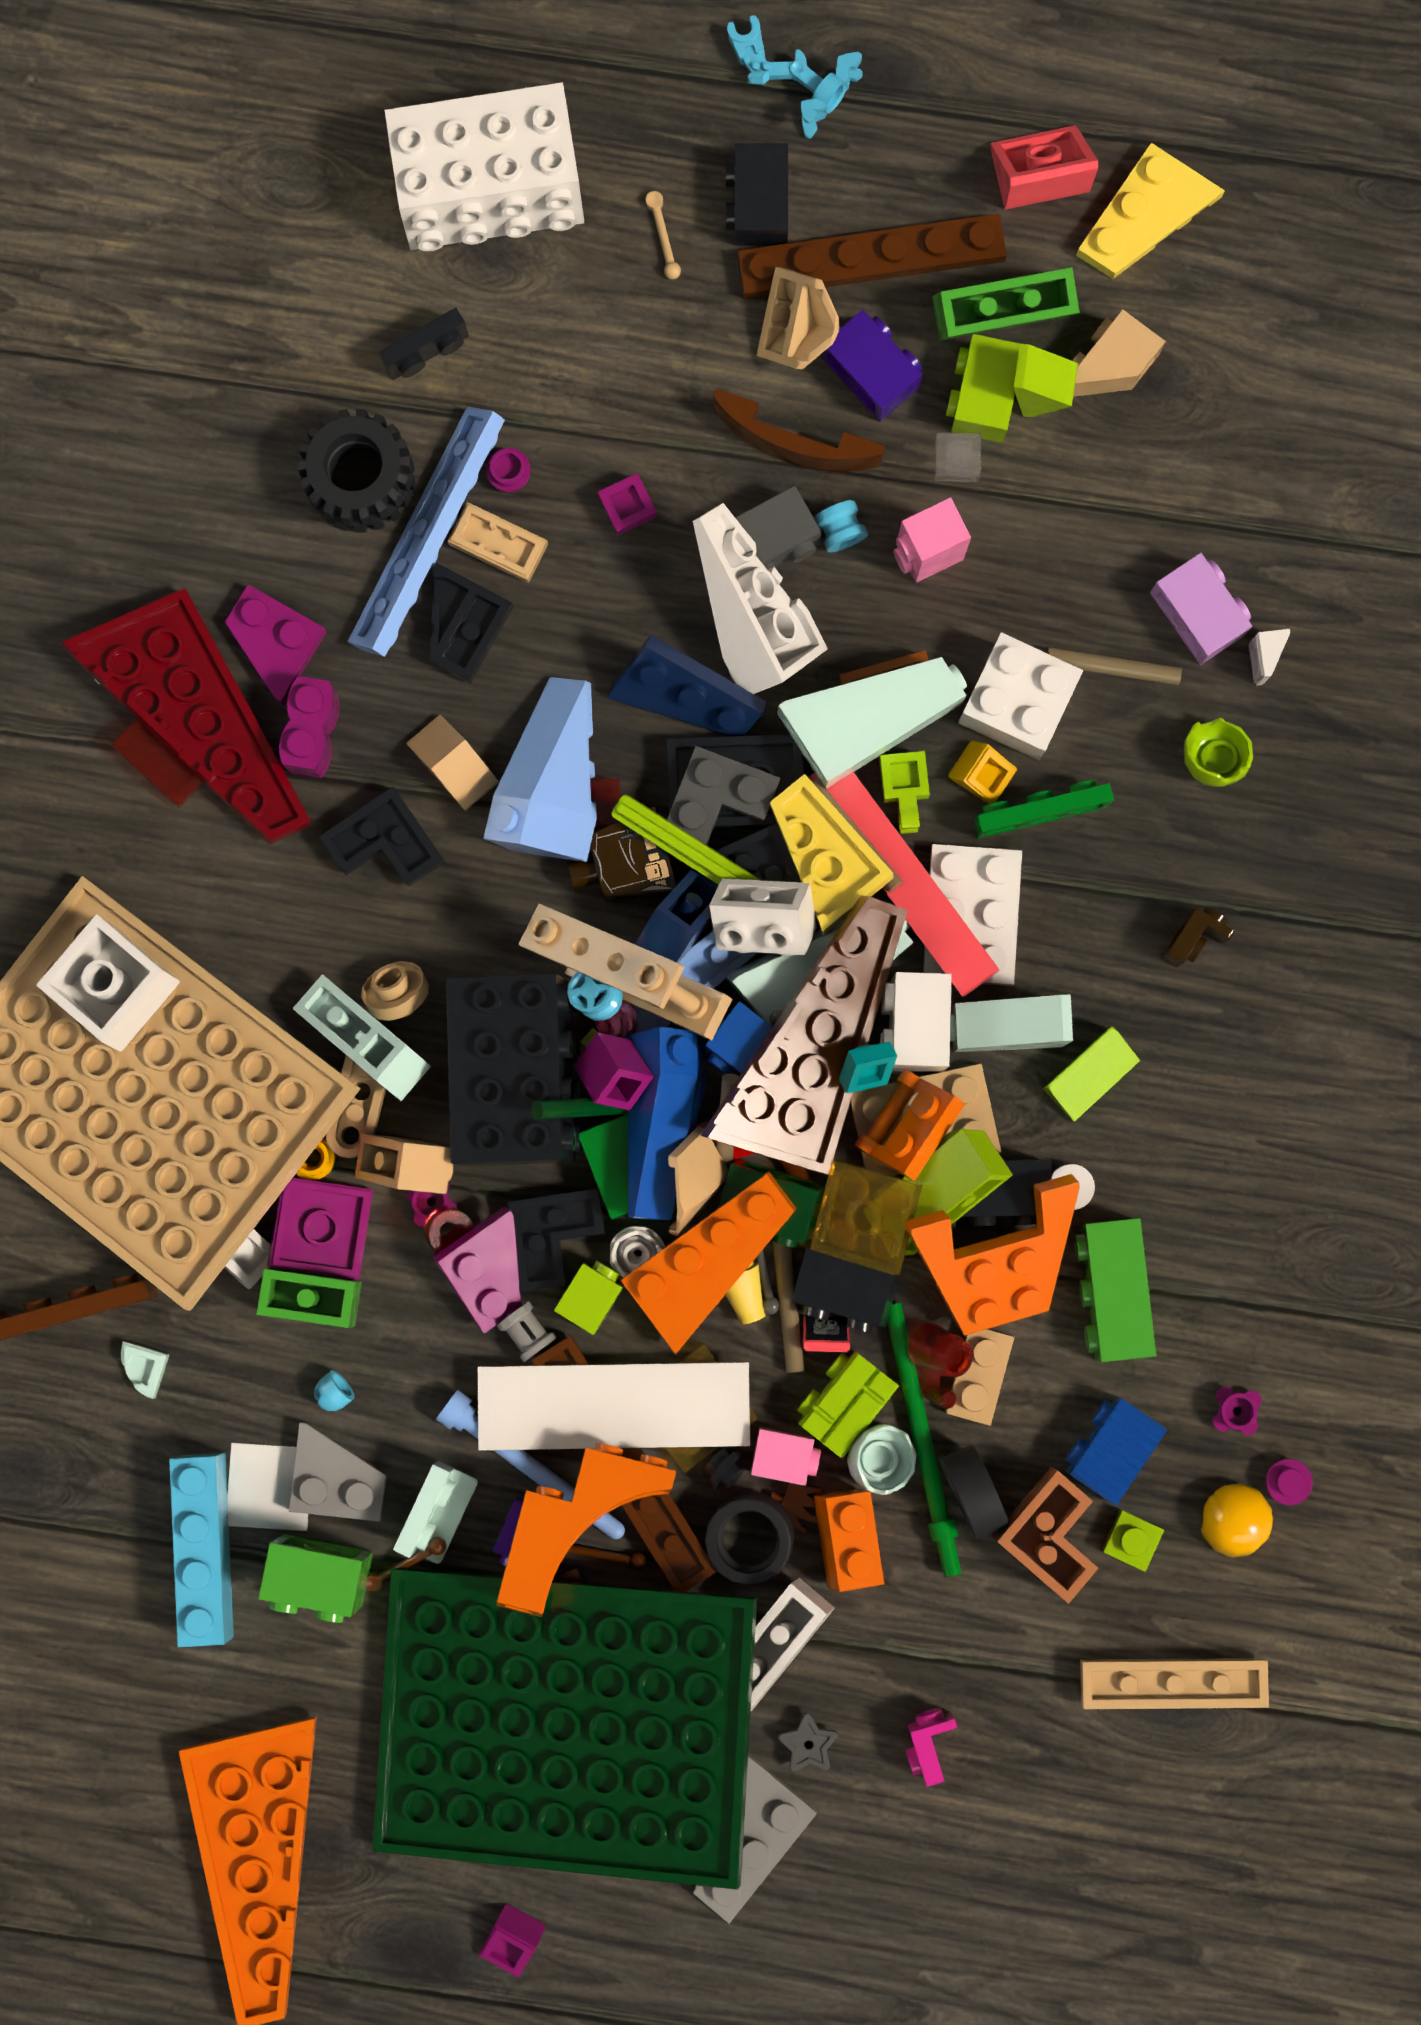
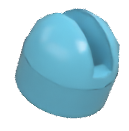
(333, 1392)

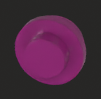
(508, 470)
(1289, 1481)

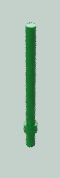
(942, 1528)

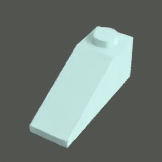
(361, 1037)

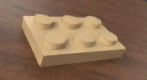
(965, 1083)

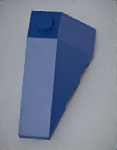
(663, 1117)

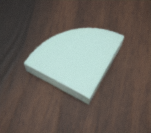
(144, 1367)

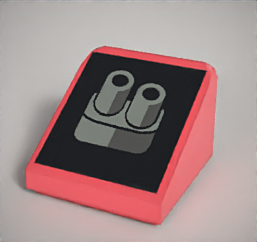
(826, 1335)

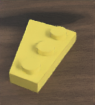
(827, 852)

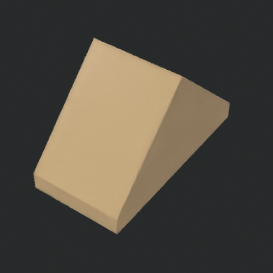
(453, 762)

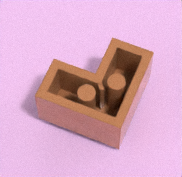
(1038, 1534)

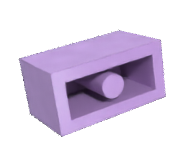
(1202, 608)

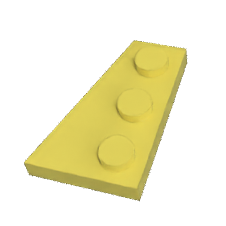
(1147, 208)

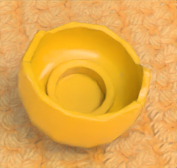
(1236, 1520)

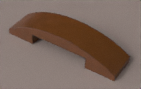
(850, 456)

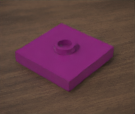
(320, 1228)

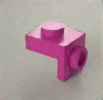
(923, 1754)

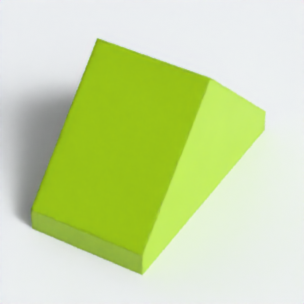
(1043, 381)

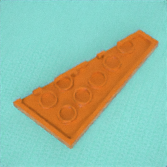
(250, 1832)

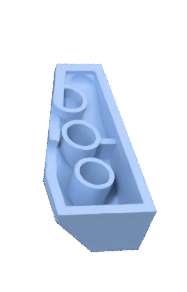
(546, 788)

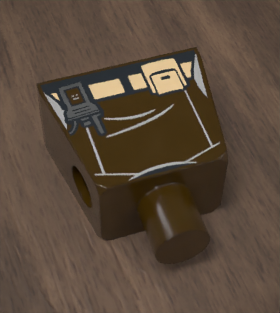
(624, 866)

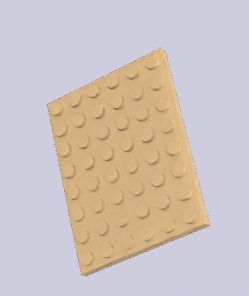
(178, 1134)

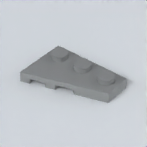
(771, 1825)

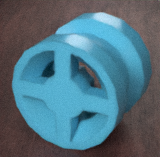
(841, 526)
(582, 995)

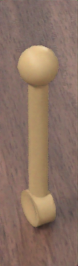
(654, 202)

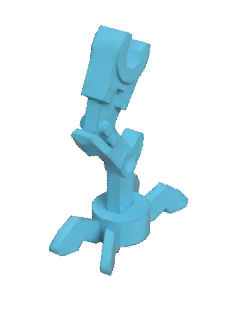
(827, 91)

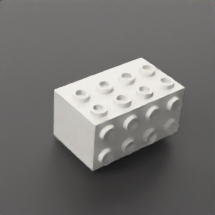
(485, 167)

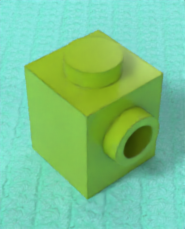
(590, 1296)

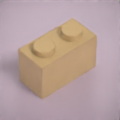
(404, 1163)

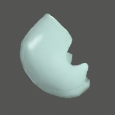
(882, 1459)

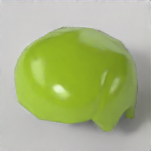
(1217, 753)

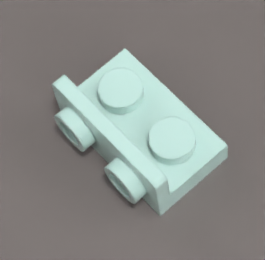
(436, 1510)

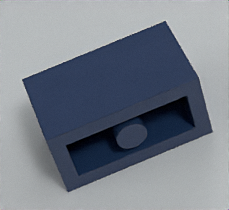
(680, 918)

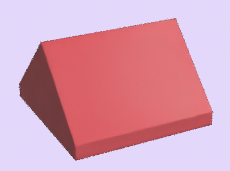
(1043, 166)

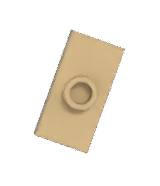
(497, 542)

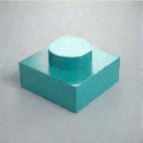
(867, 1067)

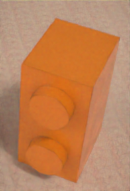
(848, 1540)

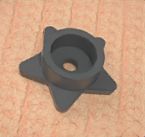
(795, 1741)

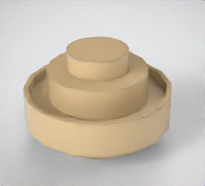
(395, 990)

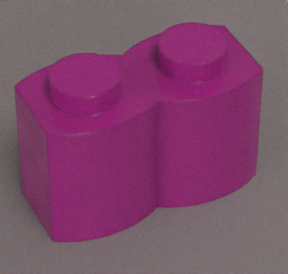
(313, 715)

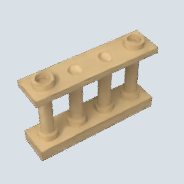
(641, 975)

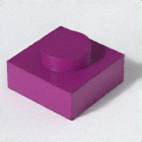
(627, 504)

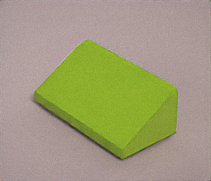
(1092, 1074)

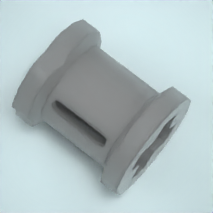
(524, 1317)

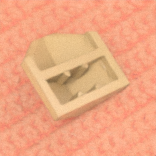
(797, 320)
(697, 1177)

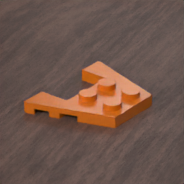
(1004, 1275)

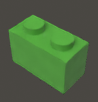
(309, 1298)

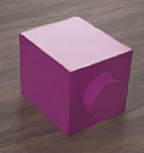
(613, 1071)

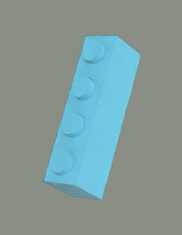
(201, 1549)

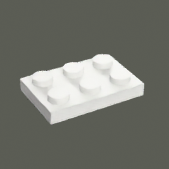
(985, 894)

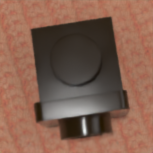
(1188, 940)

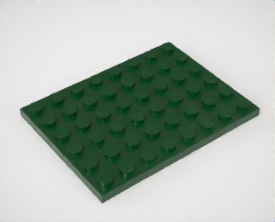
(568, 1735)

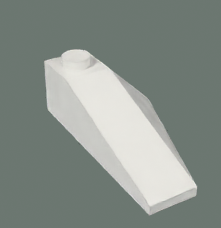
(757, 624)

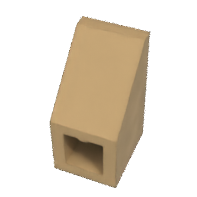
(1118, 358)

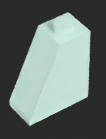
(1012, 1024)

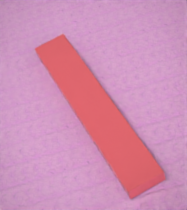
(928, 908)

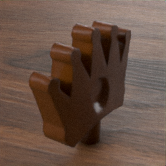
(795, 1500)

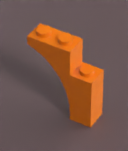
(552, 1525)

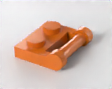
(919, 1129)

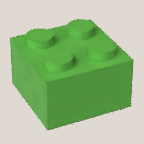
(315, 1577)

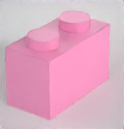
(931, 541)

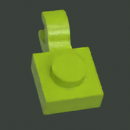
(905, 782)

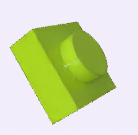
(1132, 1540)

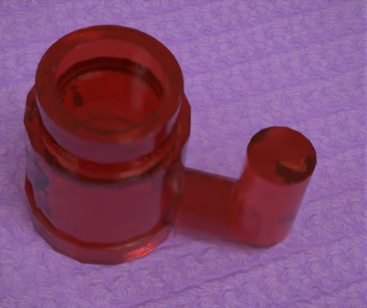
(939, 1354)

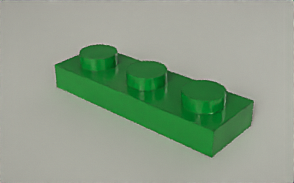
(1043, 808)

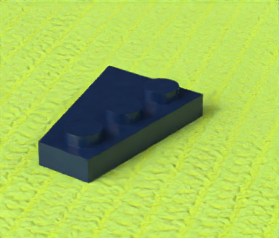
(686, 690)

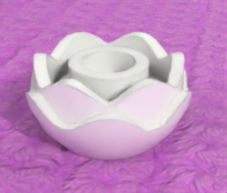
(627, 1241)

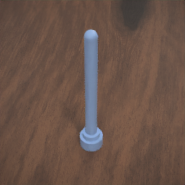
(460, 1415)

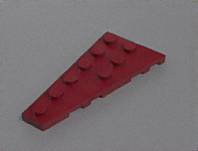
(182, 691)

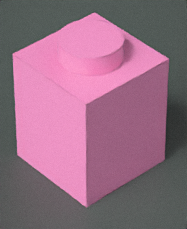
(784, 1456)

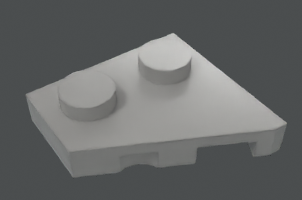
(334, 1480)

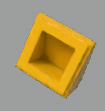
(982, 771)

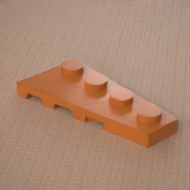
(701, 1265)

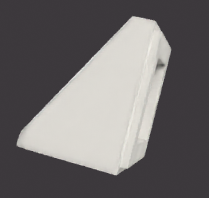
(1265, 652)

